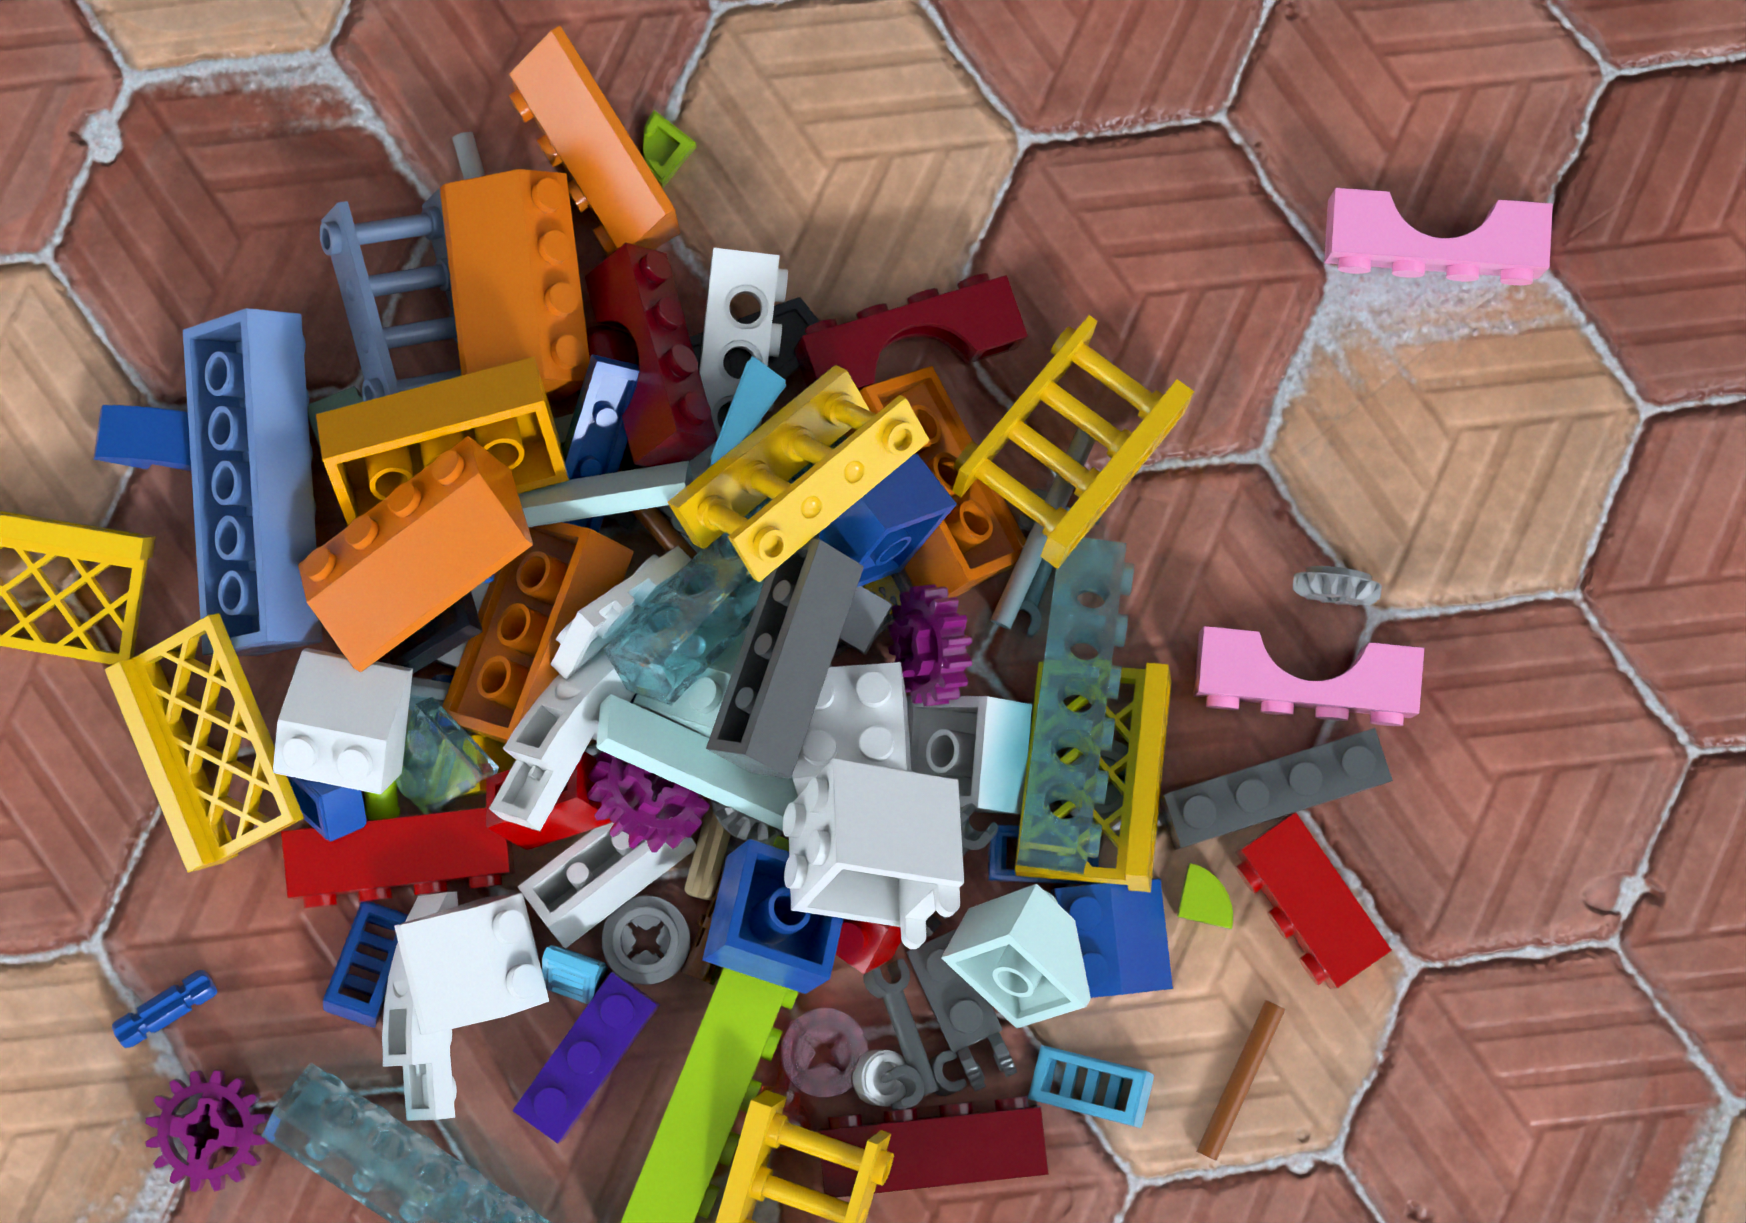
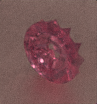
(797, 1052)

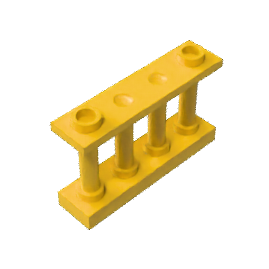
(779, 451)
(1094, 488)
(753, 1181)

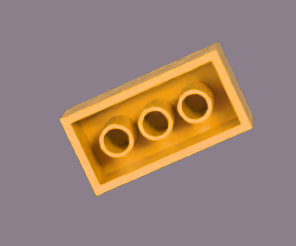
(396, 436)

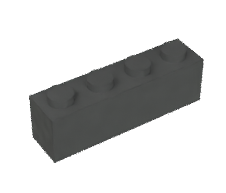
(785, 660)
(1275, 789)

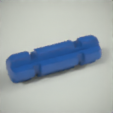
(164, 1008)

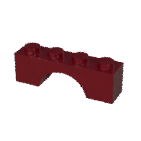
(973, 321)
(669, 408)

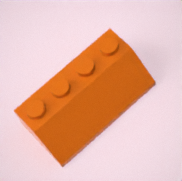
(591, 146)
(516, 276)
(980, 531)
(416, 552)
(520, 621)

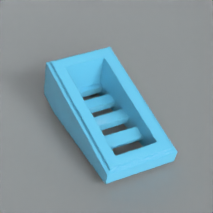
(752, 399)
(572, 973)
(1138, 1096)

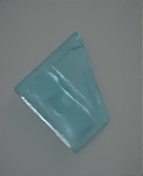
(440, 759)

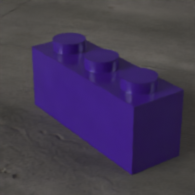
(586, 1057)

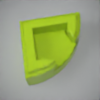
(665, 147)
(1205, 899)

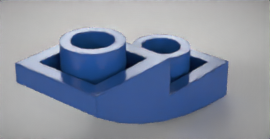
(143, 437)

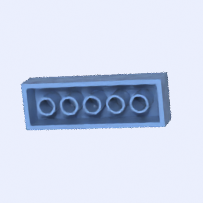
(251, 477)

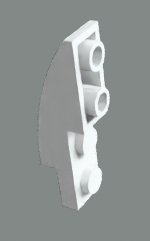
(553, 741)
(424, 1058)

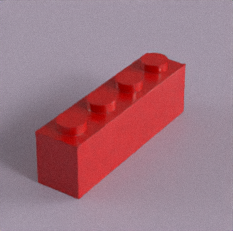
(395, 854)

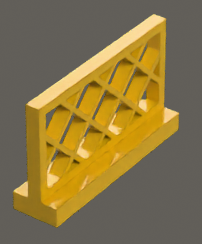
(78, 544)
(176, 759)
(1141, 786)

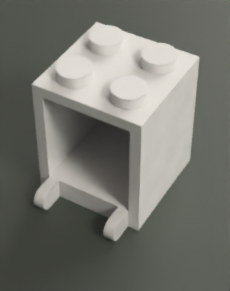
(857, 720)
(876, 847)

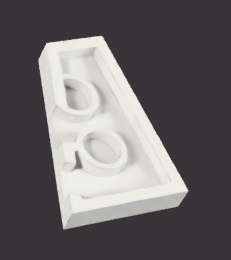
(609, 614)

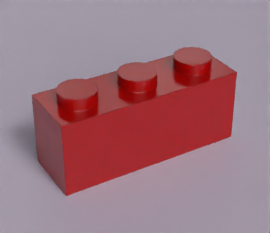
(1311, 902)

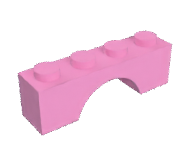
(1370, 232)
(1237, 668)

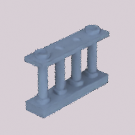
(342, 241)

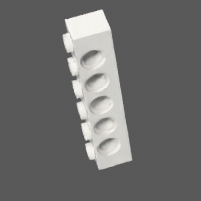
(731, 275)

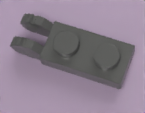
(959, 1010)

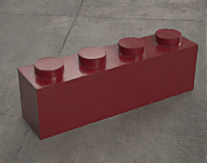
(945, 1148)

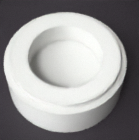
(868, 1079)

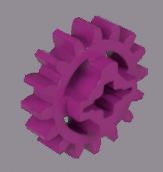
(930, 644)
(644, 803)
(200, 1155)

